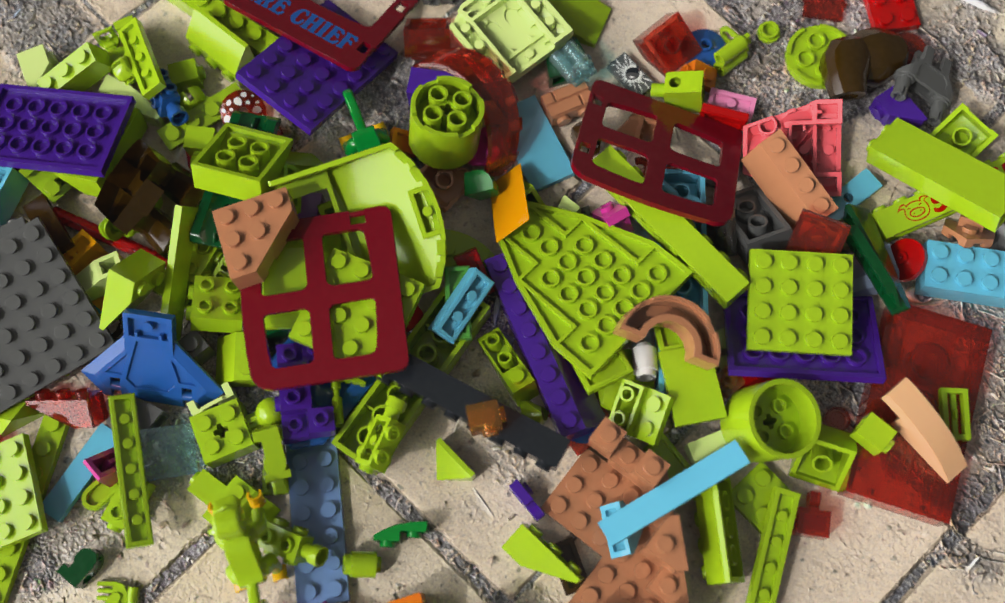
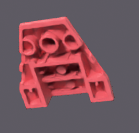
(813, 133)

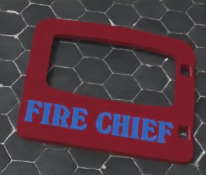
(324, 30)

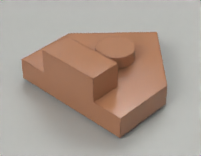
(968, 232)

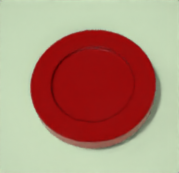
(910, 258)

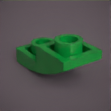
(394, 534)

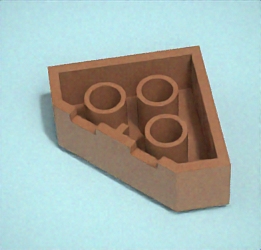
(255, 234)

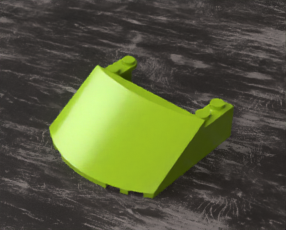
(390, 180)

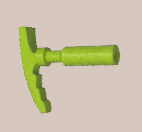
(337, 400)

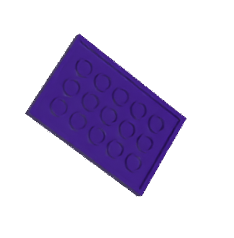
(305, 84)
(61, 129)
(863, 366)

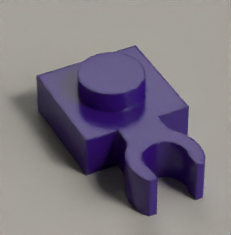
(523, 494)

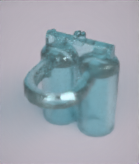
(573, 63)

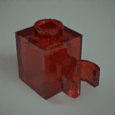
(811, 521)

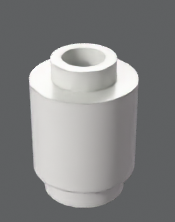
(645, 362)

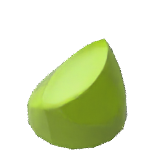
(534, 411)

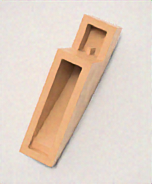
(925, 429)

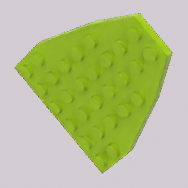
(584, 279)

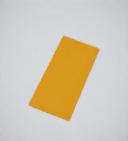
(510, 204)

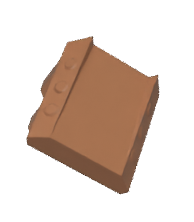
(445, 184)

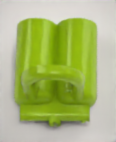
(733, 52)

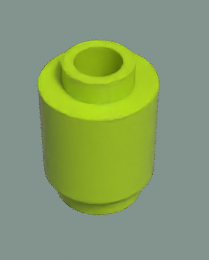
(361, 564)

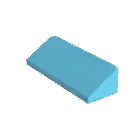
(461, 305)

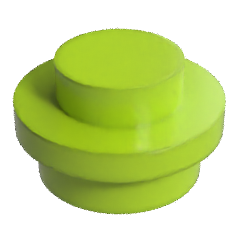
(768, 32)

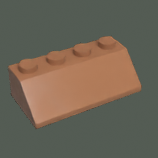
(787, 179)

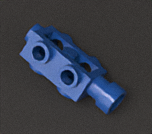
(168, 102)

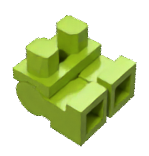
(47, 183)

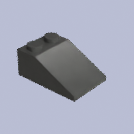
(758, 223)

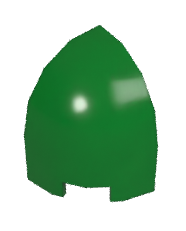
(480, 185)

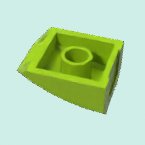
(965, 132)

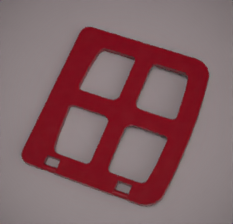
(659, 154)
(319, 298)

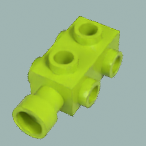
(383, 443)
(300, 544)

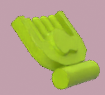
(119, 592)

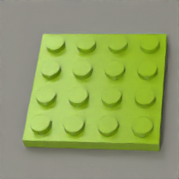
(800, 302)
(354, 322)
(20, 495)

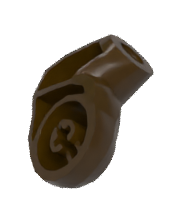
(862, 62)

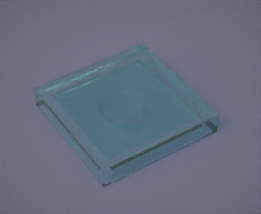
(168, 451)

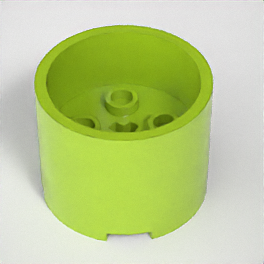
(445, 122)
(788, 415)

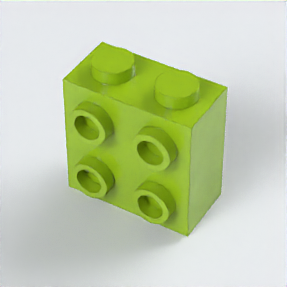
(214, 305)

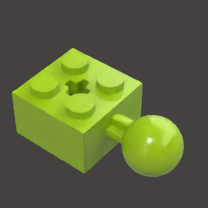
(238, 439)

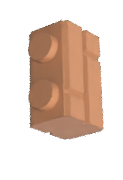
(565, 104)

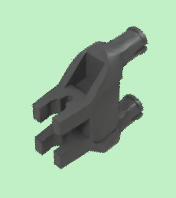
(927, 81)

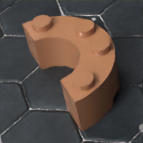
(681, 317)

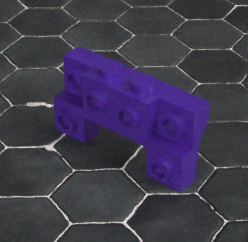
(298, 417)

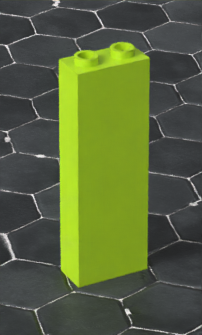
(940, 172)

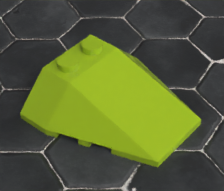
(289, 275)

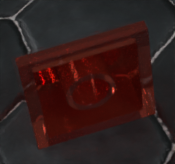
(426, 36)
(667, 43)

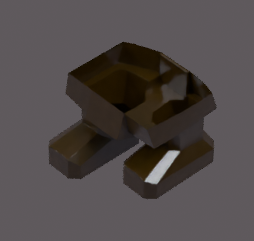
(135, 188)

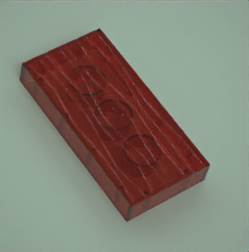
(932, 354)

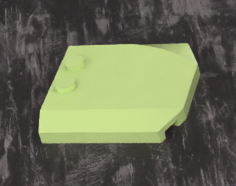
(511, 32)

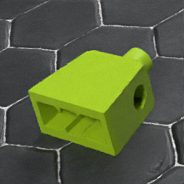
(682, 90)

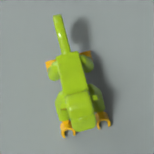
(241, 546)

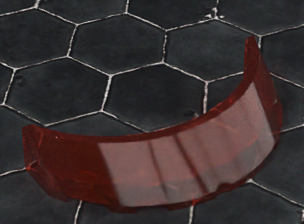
(499, 98)

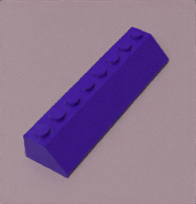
(557, 382)

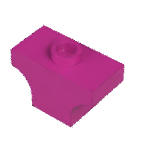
(614, 215)

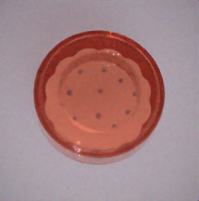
(837, 418)

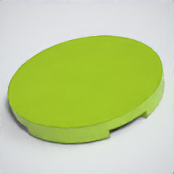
(805, 52)

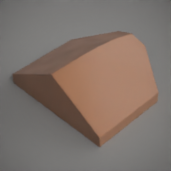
(639, 127)

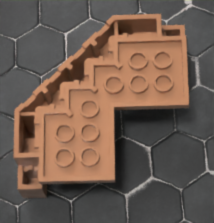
(660, 558)

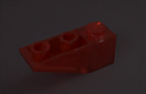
(73, 408)

